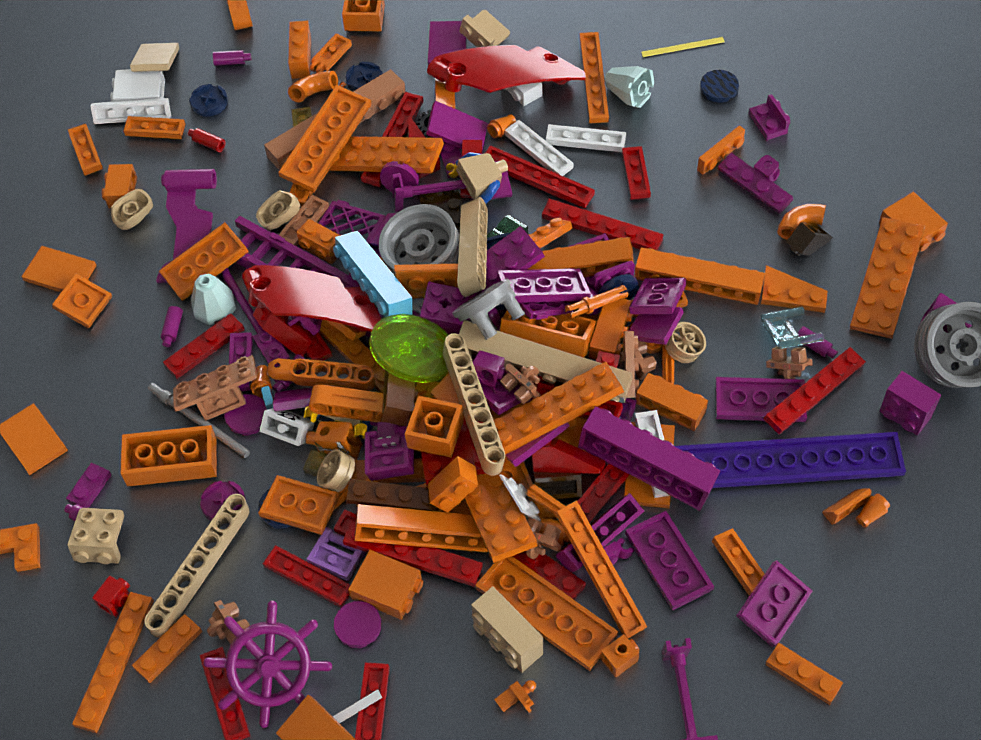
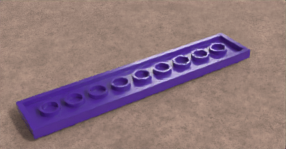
(803, 459)

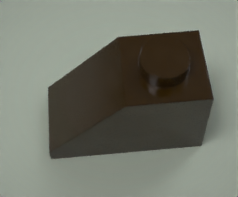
(808, 239)

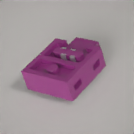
(387, 452)

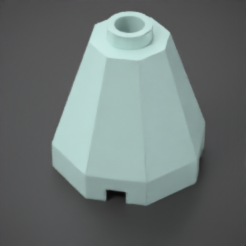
(630, 84)
(211, 299)

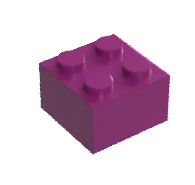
(909, 403)

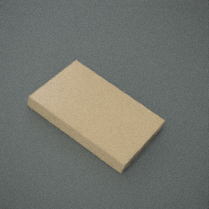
(154, 57)

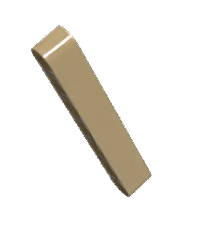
(472, 247)
(457, 355)
(197, 575)

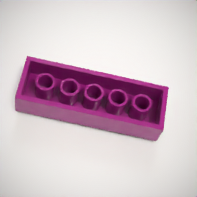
(648, 458)

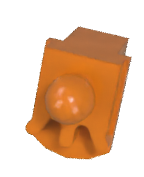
(515, 693)

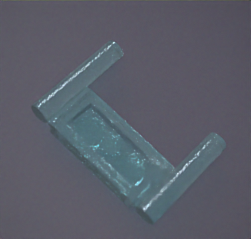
(783, 332)

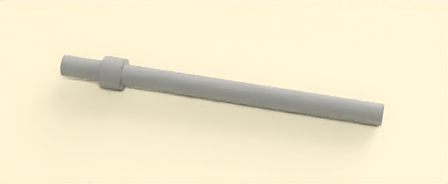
(167, 398)

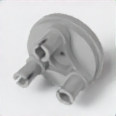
(479, 306)

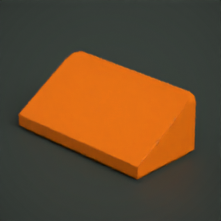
(847, 505)

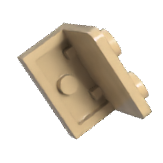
(483, 30)
(96, 536)

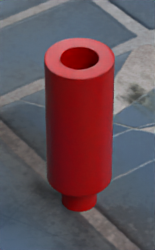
(207, 139)

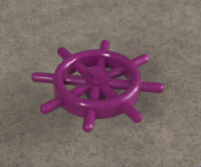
(267, 663)

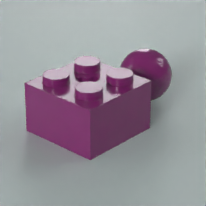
(442, 301)

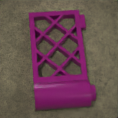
(376, 229)
(543, 311)

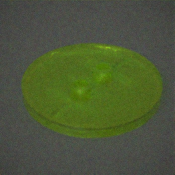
(410, 347)

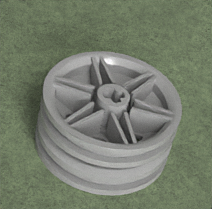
(409, 237)
(931, 334)

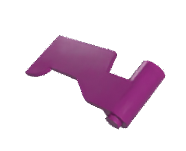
(191, 222)

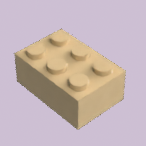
(507, 630)

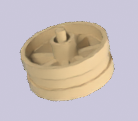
(689, 337)
(335, 470)

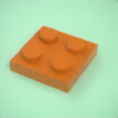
(82, 300)

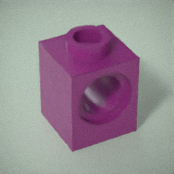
(489, 368)

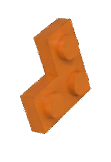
(24, 543)

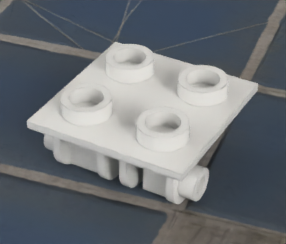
(519, 495)

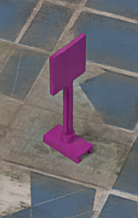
(400, 191)
(677, 656)

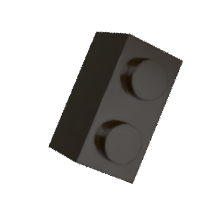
(559, 484)

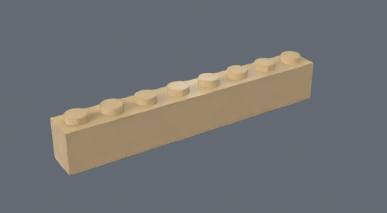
(551, 362)

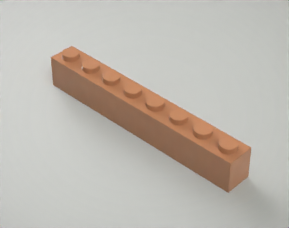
(382, 93)

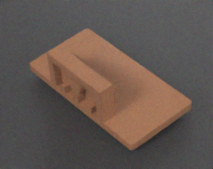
(217, 390)

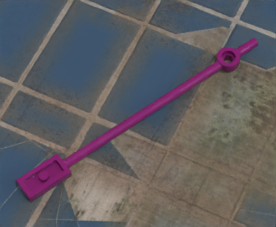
(267, 345)

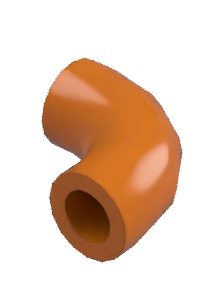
(312, 84)
(805, 213)

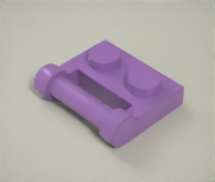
(332, 559)

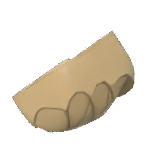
(131, 209)
(277, 210)

